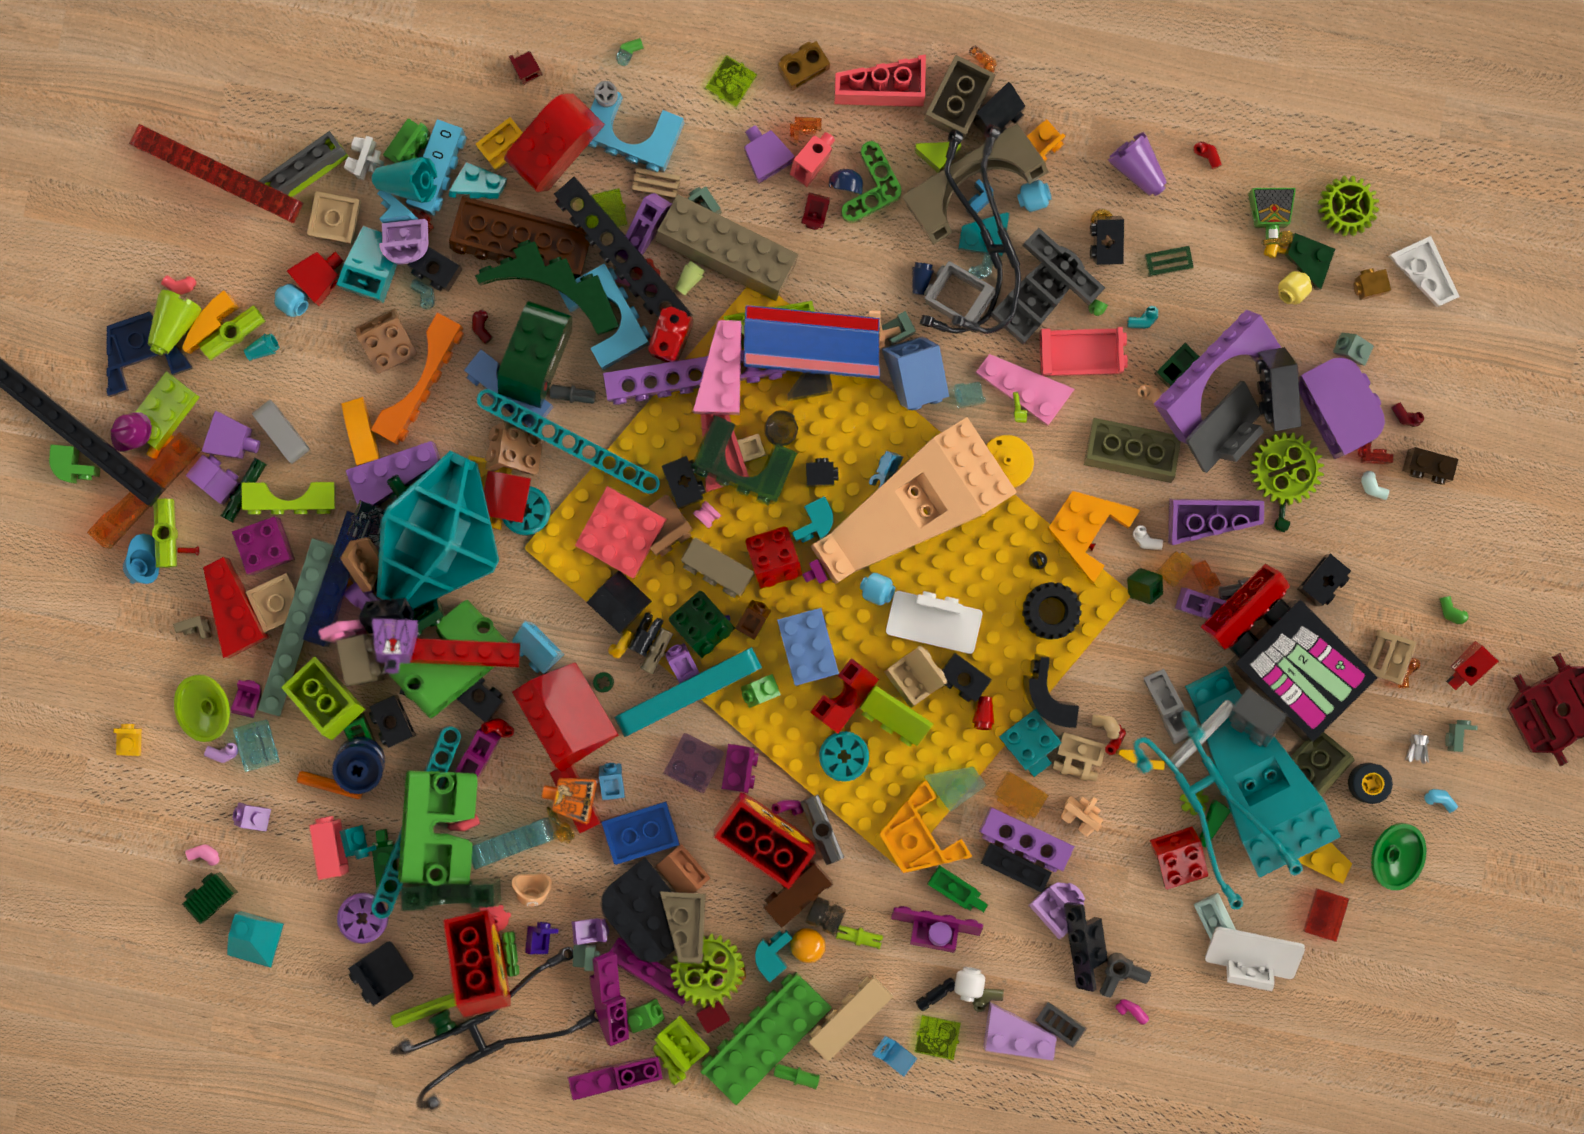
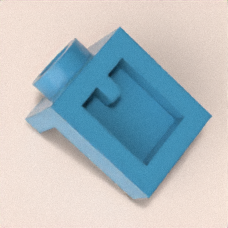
(979, 202)
(611, 781)

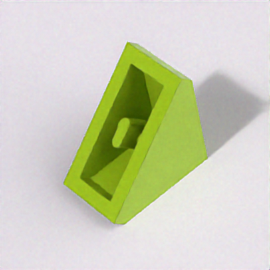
(934, 154)

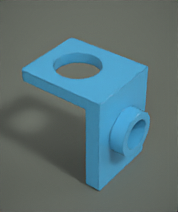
(895, 1055)

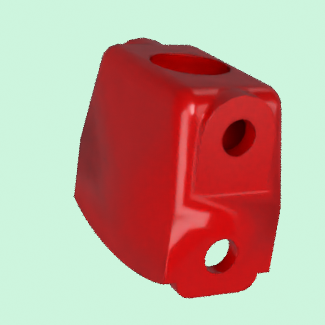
(669, 337)

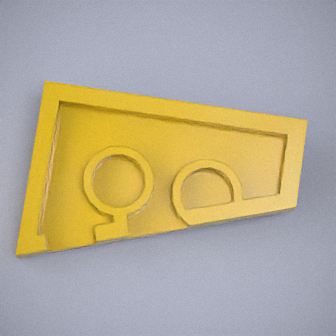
(1328, 861)

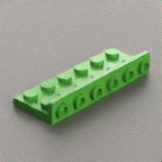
(765, 1037)

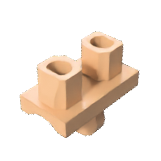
(1085, 811)

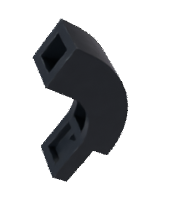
(1038, 696)

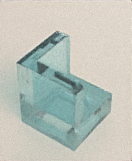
(969, 395)

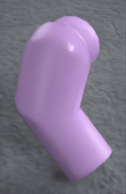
(222, 755)

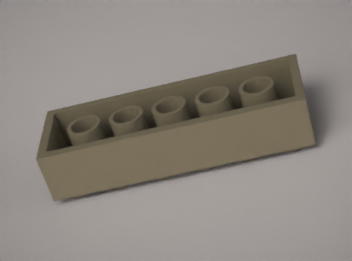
(726, 247)

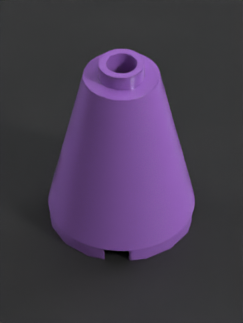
(1139, 164)

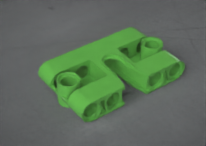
(443, 682)
(422, 809)

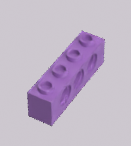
(1060, 849)

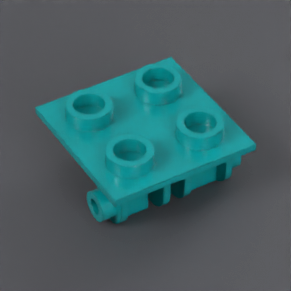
(1030, 740)

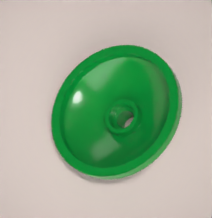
(1398, 856)

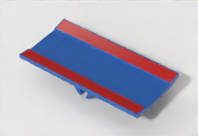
(811, 342)

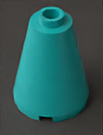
(408, 179)

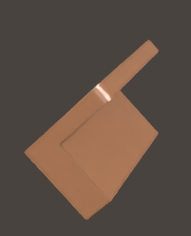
(682, 871)

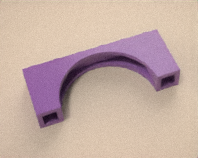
(1182, 401)

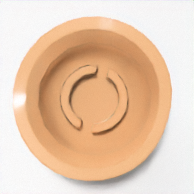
(531, 888)

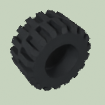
(1070, 604)

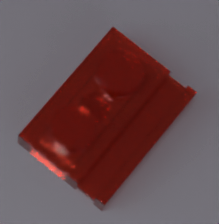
(1326, 915)

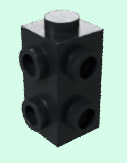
(385, 609)

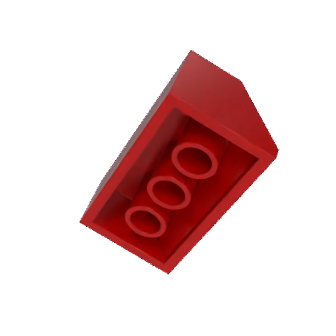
(1245, 606)

